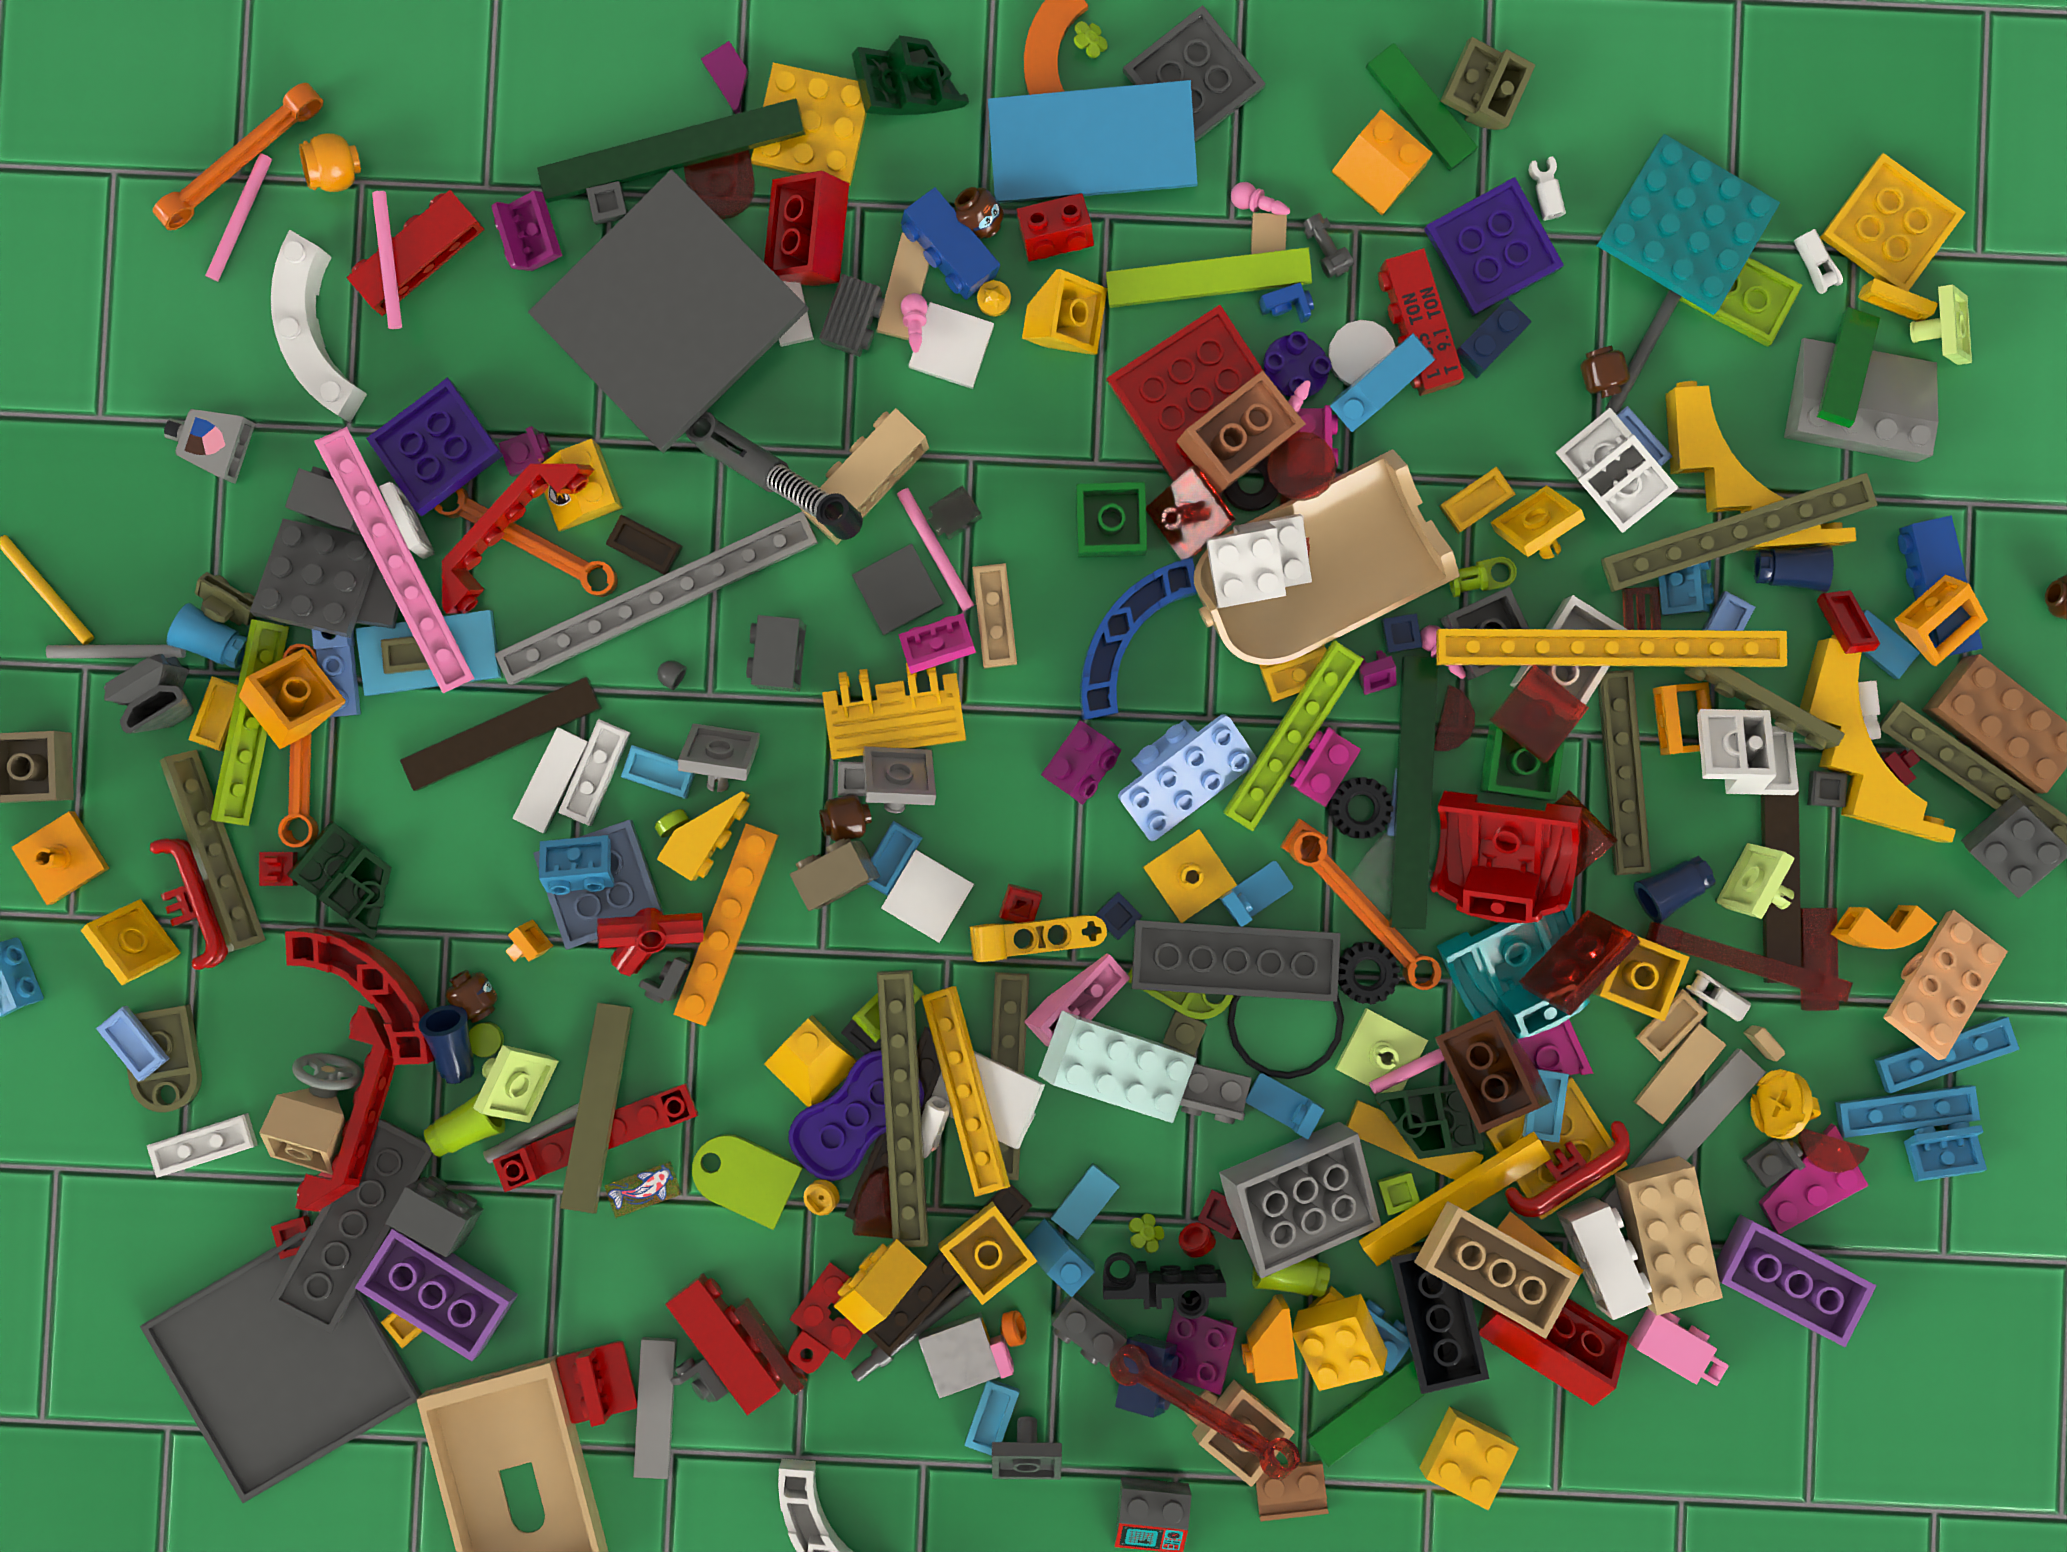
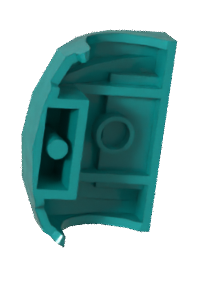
(1493, 962)

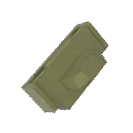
(223, 601)

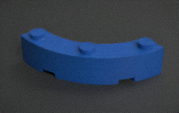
(1117, 628)

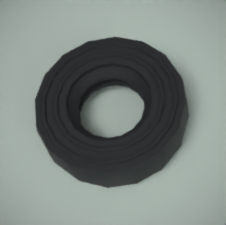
(1253, 501)

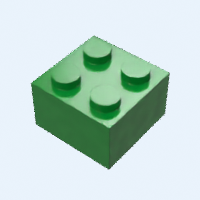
(1111, 519)
(1516, 771)

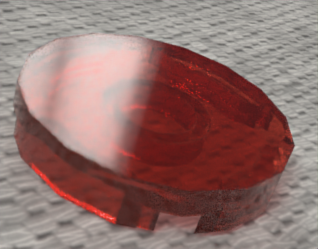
(1302, 467)

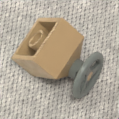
(309, 1122)

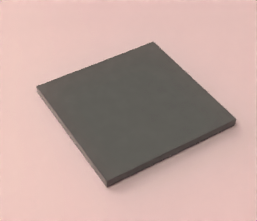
(668, 311)
(270, 1384)

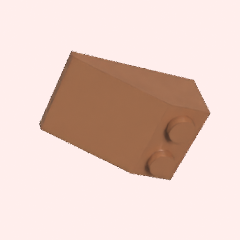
(1240, 432)

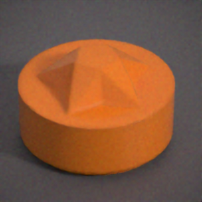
(1013, 1328)

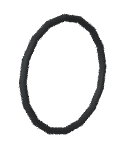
(1281, 1074)

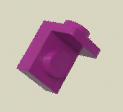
(525, 449)

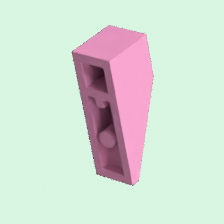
(1080, 996)

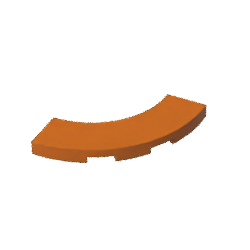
(1044, 43)

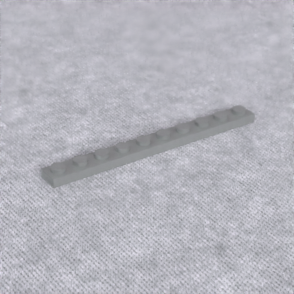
(656, 598)

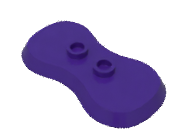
(838, 1131)

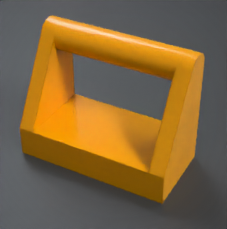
(1933, 609)
(1668, 715)

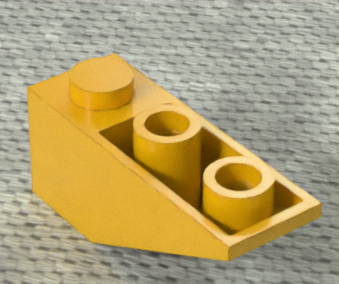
(695, 842)

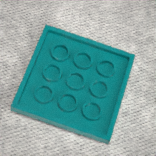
(1688, 224)

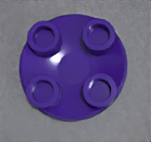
(1295, 360)

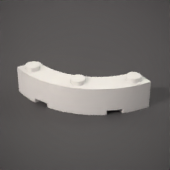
(297, 330)
(802, 1509)

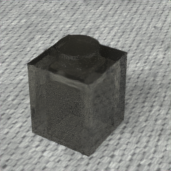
(953, 513)

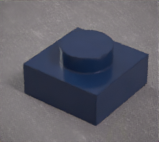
(1401, 633)
(1118, 915)

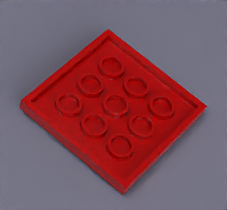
(1183, 382)

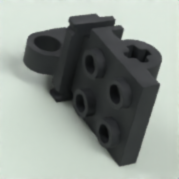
(1166, 1283)

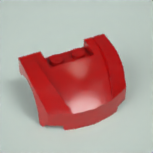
(1506, 858)

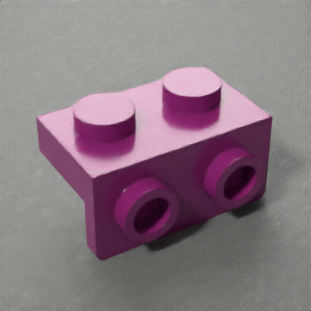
(527, 232)
(1081, 762)

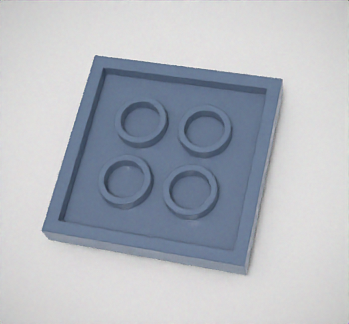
(632, 890)

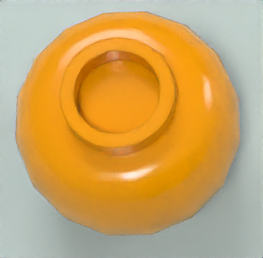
(329, 162)

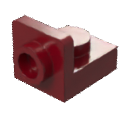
(1218, 1216)

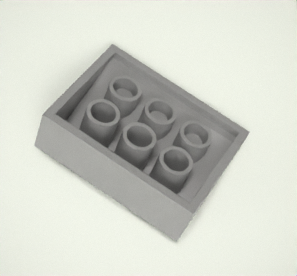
(1894, 412)
(1301, 1198)

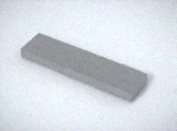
(655, 1408)

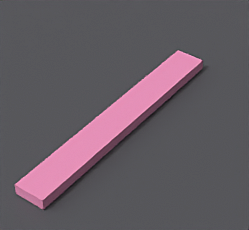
(394, 559)

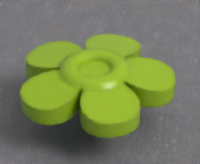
(1090, 38)
(1147, 1234)

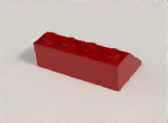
(1578, 1354)

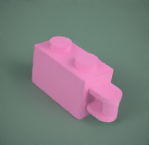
(1677, 1347)

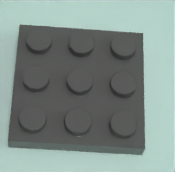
(1205, 55)
(315, 578)

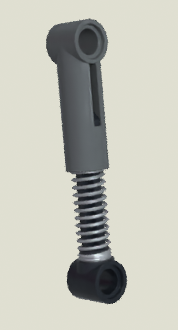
(774, 475)

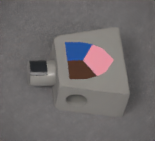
(212, 441)

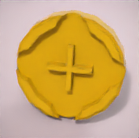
(1783, 1104)

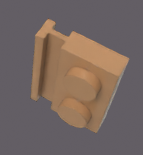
(1295, 1496)

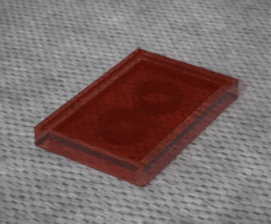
(1579, 962)

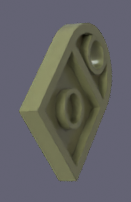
(176, 1035)

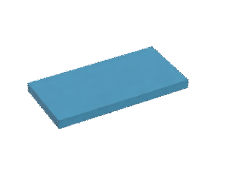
(1093, 142)

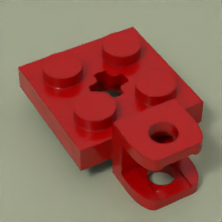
(818, 1330)

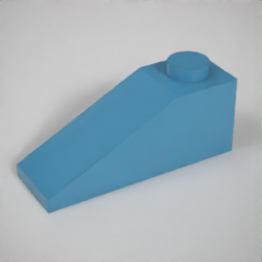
(1381, 382)

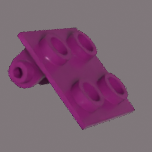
(1202, 1350)

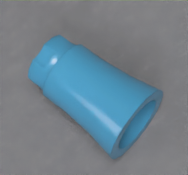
(207, 638)

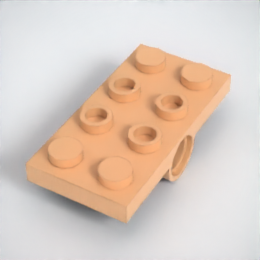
(1944, 984)

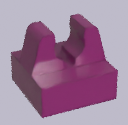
(1377, 674)

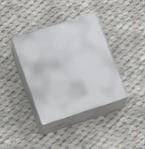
(959, 1354)

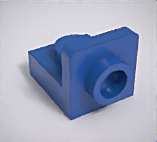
(1281, 300)

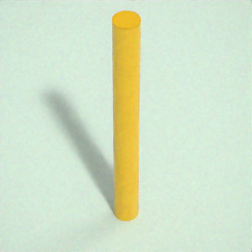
(45, 590)

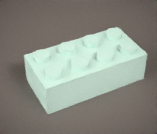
(1116, 1067)

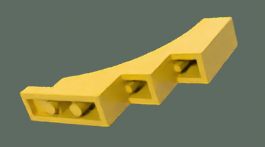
(1700, 448)
(1873, 790)

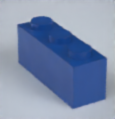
(949, 244)

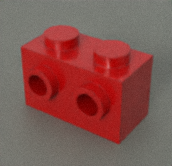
(1055, 229)

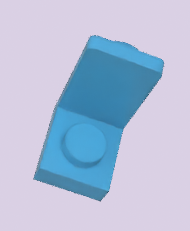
(1256, 893)
(1284, 1105)

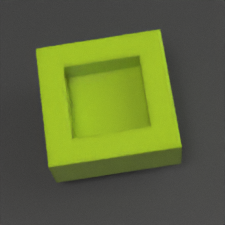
(1398, 1192)

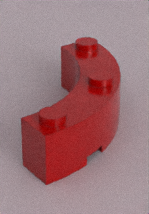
(373, 976)

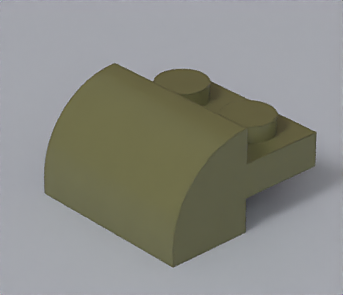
(1487, 84)

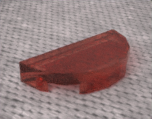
(1455, 720)
(1829, 1152)

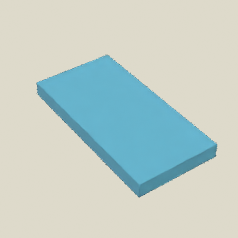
(472, 632)

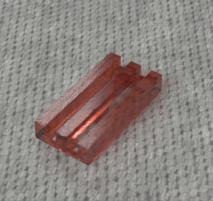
(1628, 612)

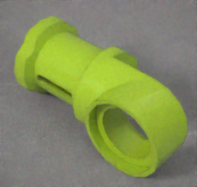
(1482, 576)

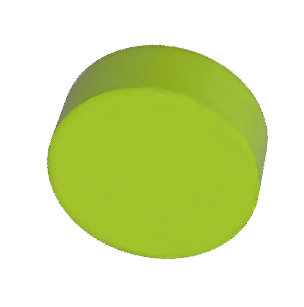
(670, 822)
(486, 1039)

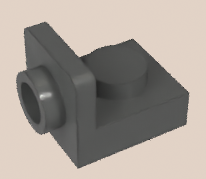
(672, 977)
(1774, 1160)
(705, 1383)

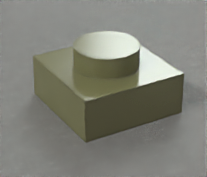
(1184, 1033)

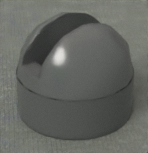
(671, 674)

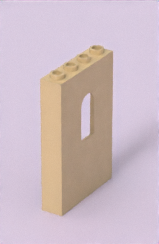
(501, 1424)

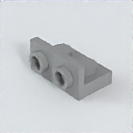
(1216, 1093)

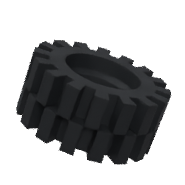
(1380, 801)
(1386, 981)

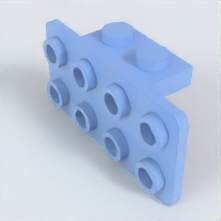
(1184, 773)

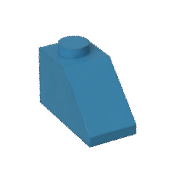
(1059, 1257)

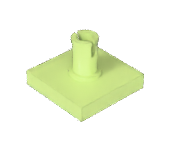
(1951, 326)
(1757, 882)
(1378, 1049)
(514, 1083)

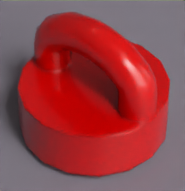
(1196, 1240)

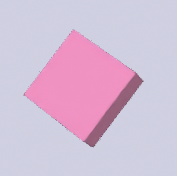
(1002, 1356)

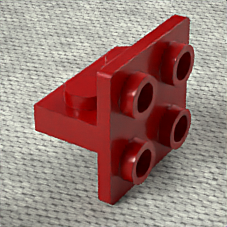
(597, 1383)

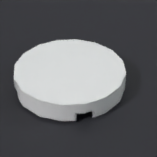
(1358, 349)

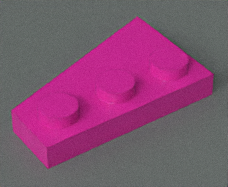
(1557, 1050)
(1808, 1191)

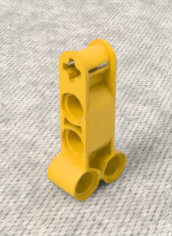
(996, 940)

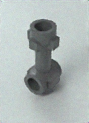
(1335, 261)

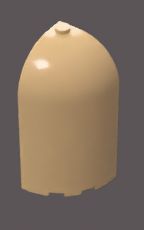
(1364, 561)

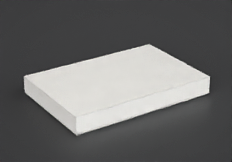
(1010, 1098)

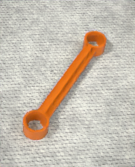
(178, 207)
(537, 546)
(299, 780)
(1365, 910)

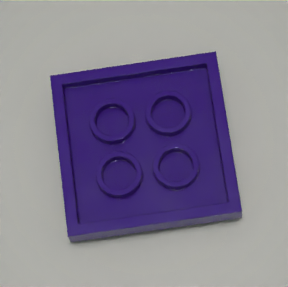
(1493, 246)
(434, 447)

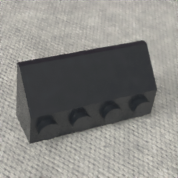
(1438, 1326)

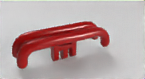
(193, 902)
(1572, 1174)

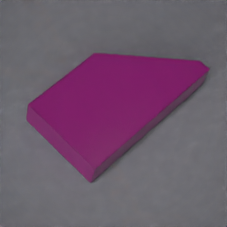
(728, 73)

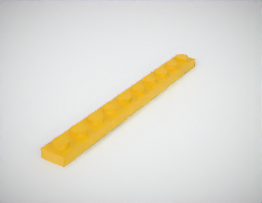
(1611, 647)

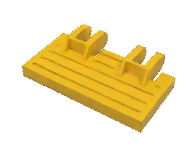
(893, 718)

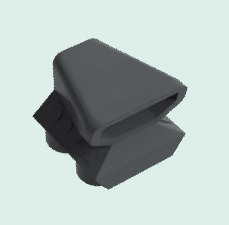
(151, 694)

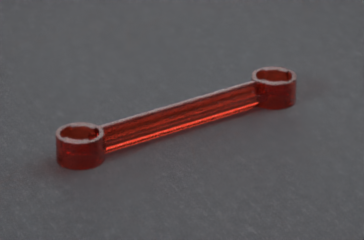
(1749, 962)
(1205, 1412)

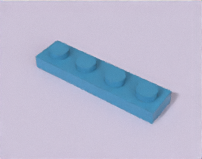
(1971, 1048)
(1907, 1111)

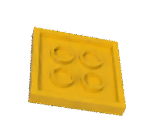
(831, 119)
(1892, 224)
(1578, 1125)

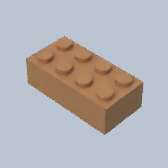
(2002, 723)

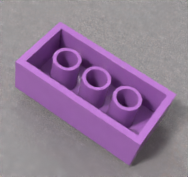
(1793, 1280)
(437, 1293)

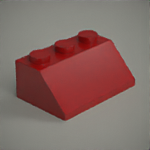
(807, 228)

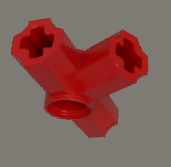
(646, 934)

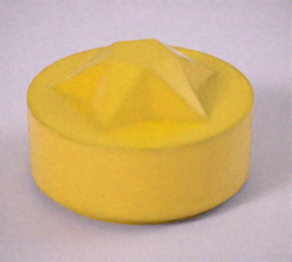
(994, 298)
(821, 1197)

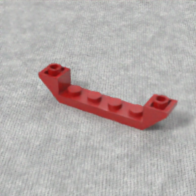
(458, 585)
(629, 1123)
(360, 1129)

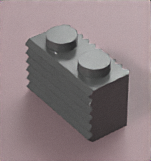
(852, 315)

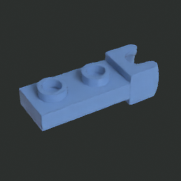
(338, 663)

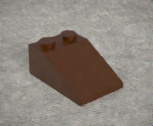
(1492, 1071)

